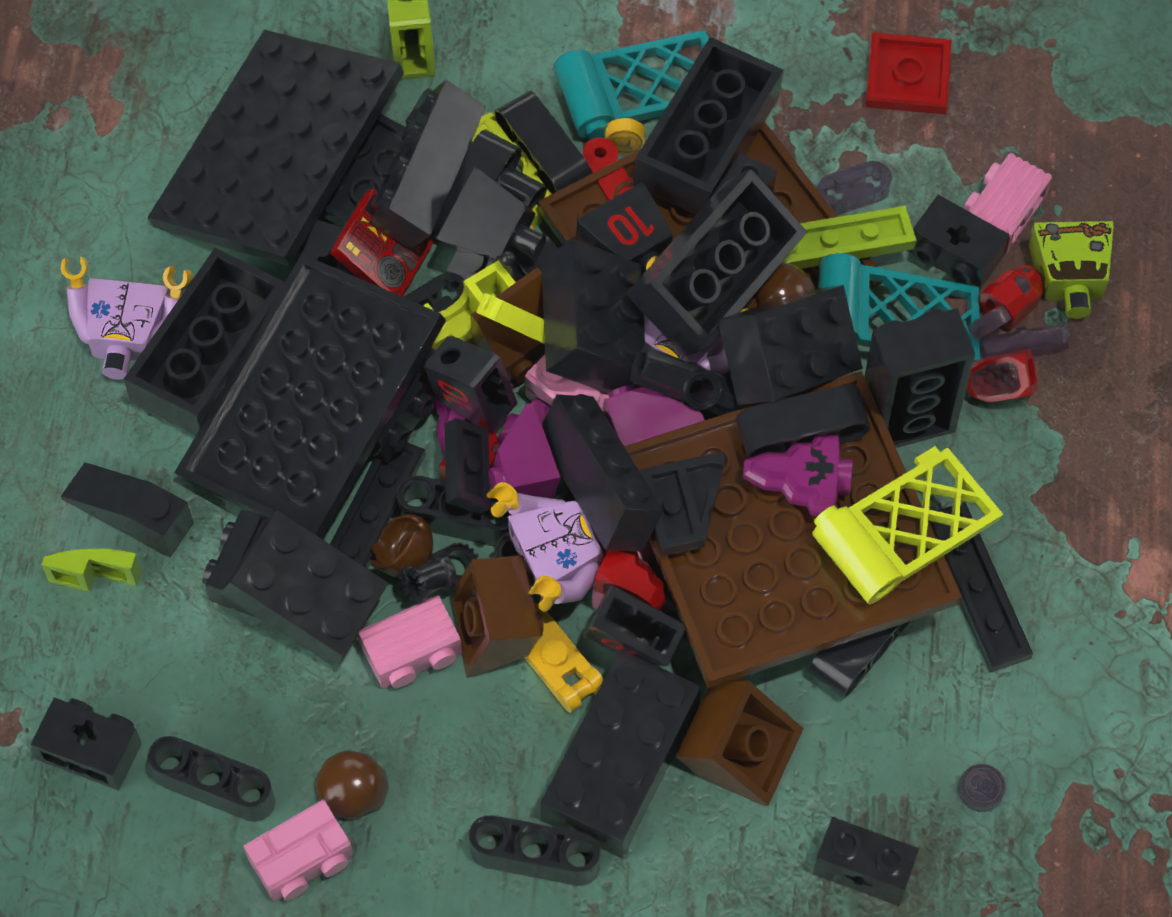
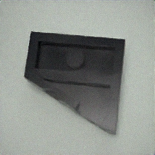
(687, 497)

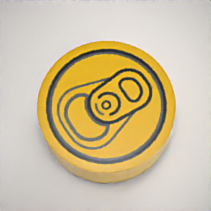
(626, 135)

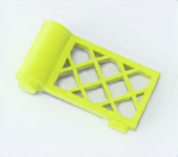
(861, 547)

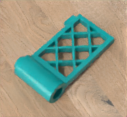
(590, 88)
(848, 271)

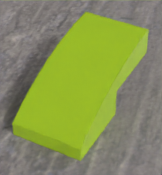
(80, 566)

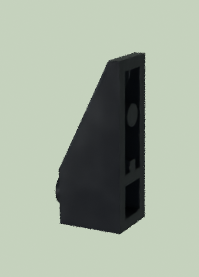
(131, 506)

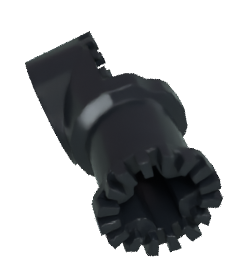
(435, 573)

